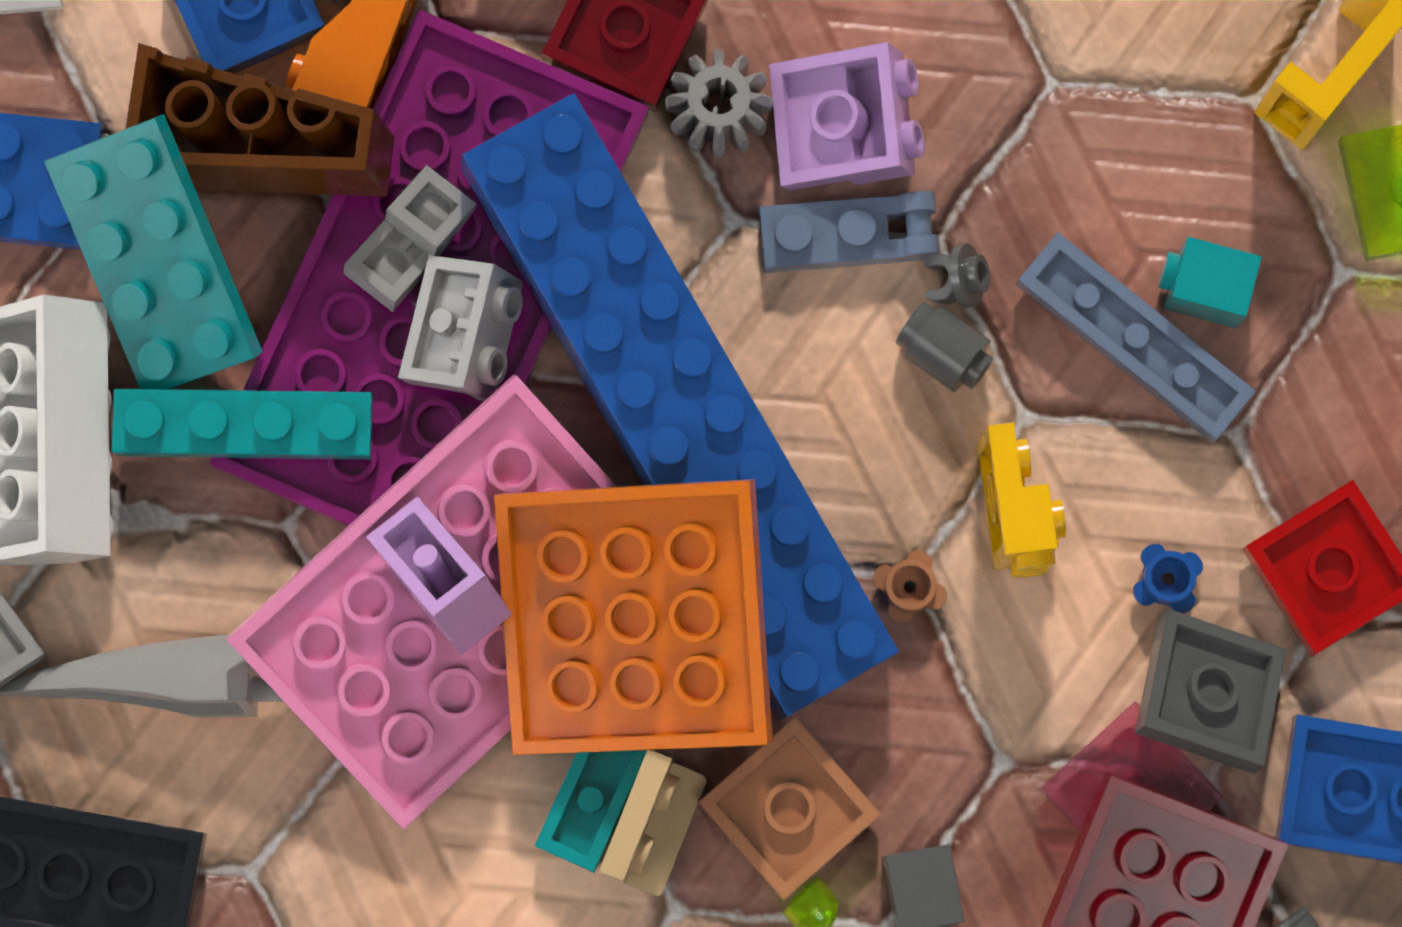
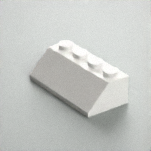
(54, 432)

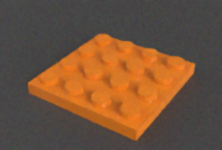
(634, 618)

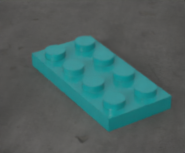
(153, 256)

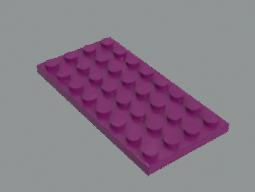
(333, 336)

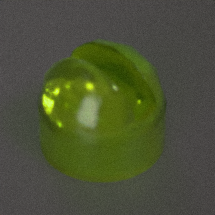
(813, 906)

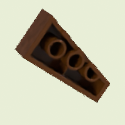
(259, 135)

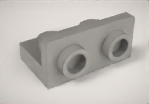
(462, 327)

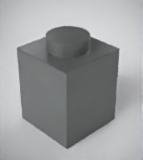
(923, 888)

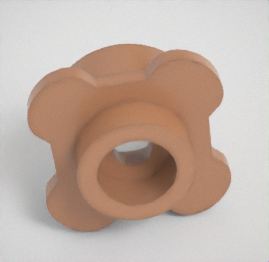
(914, 569)

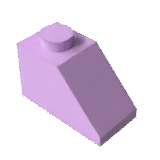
(439, 575)

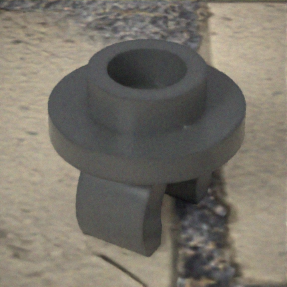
(966, 276)

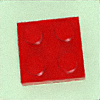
(1330, 568)

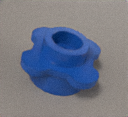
(1184, 571)

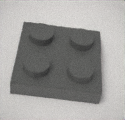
(1210, 691)

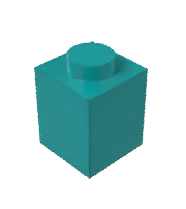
(1209, 281)

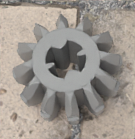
(692, 103)

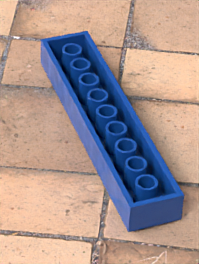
(669, 381)

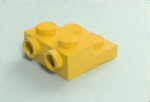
(1020, 518)

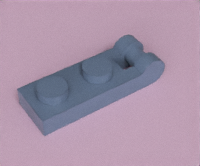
(846, 232)

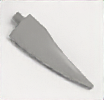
(180, 676)

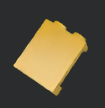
(1299, 104)

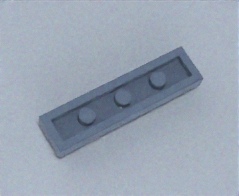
(1135, 337)

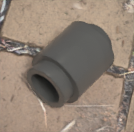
(945, 347)

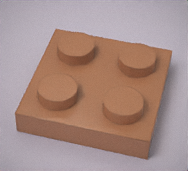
(789, 808)

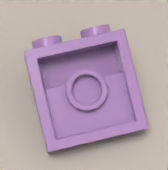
(845, 117)

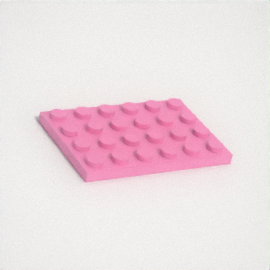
(363, 654)

